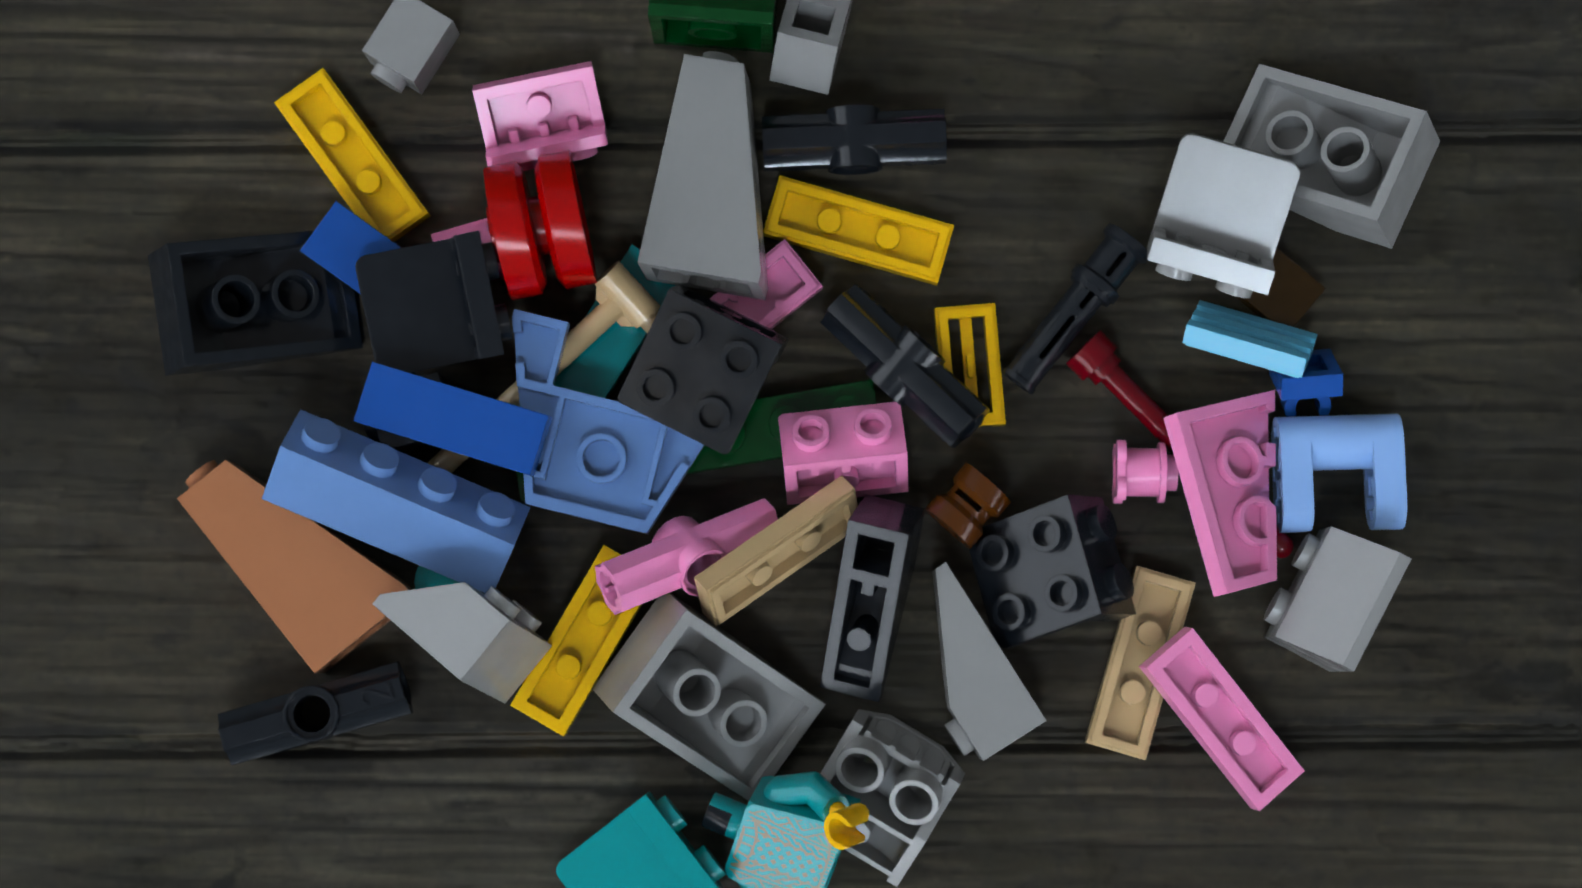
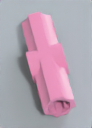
(678, 555)

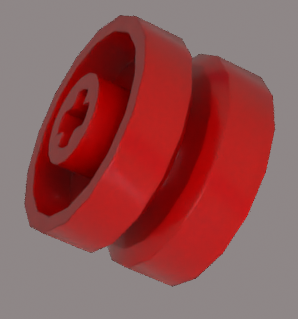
(529, 226)

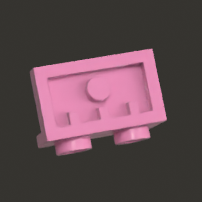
(854, 441)

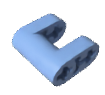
(1339, 443)

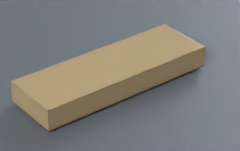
(776, 552)
(1126, 698)

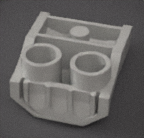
(900, 780)

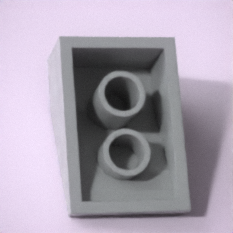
(1353, 150)
(707, 696)

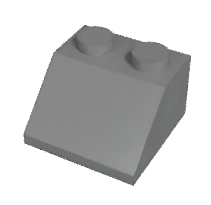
(1334, 598)
(471, 633)

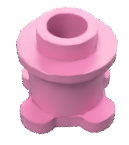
(1142, 472)

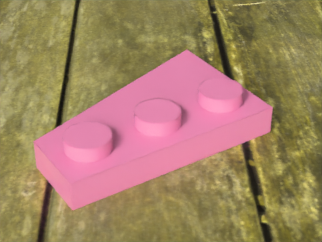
(1225, 479)

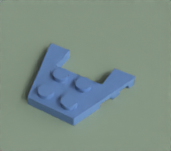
(598, 453)

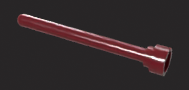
(1100, 364)

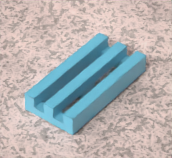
(1249, 339)

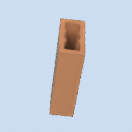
(295, 568)

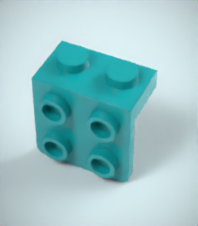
(641, 851)

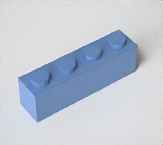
(394, 502)

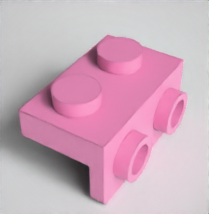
(541, 115)

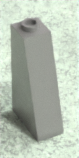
(706, 193)

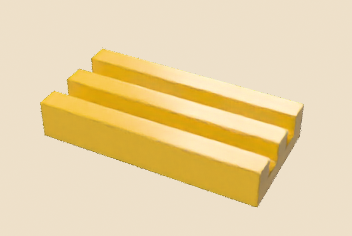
(965, 314)

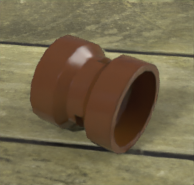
(958, 515)

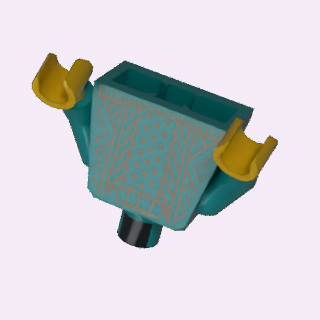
(787, 831)

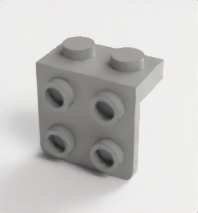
(1222, 215)

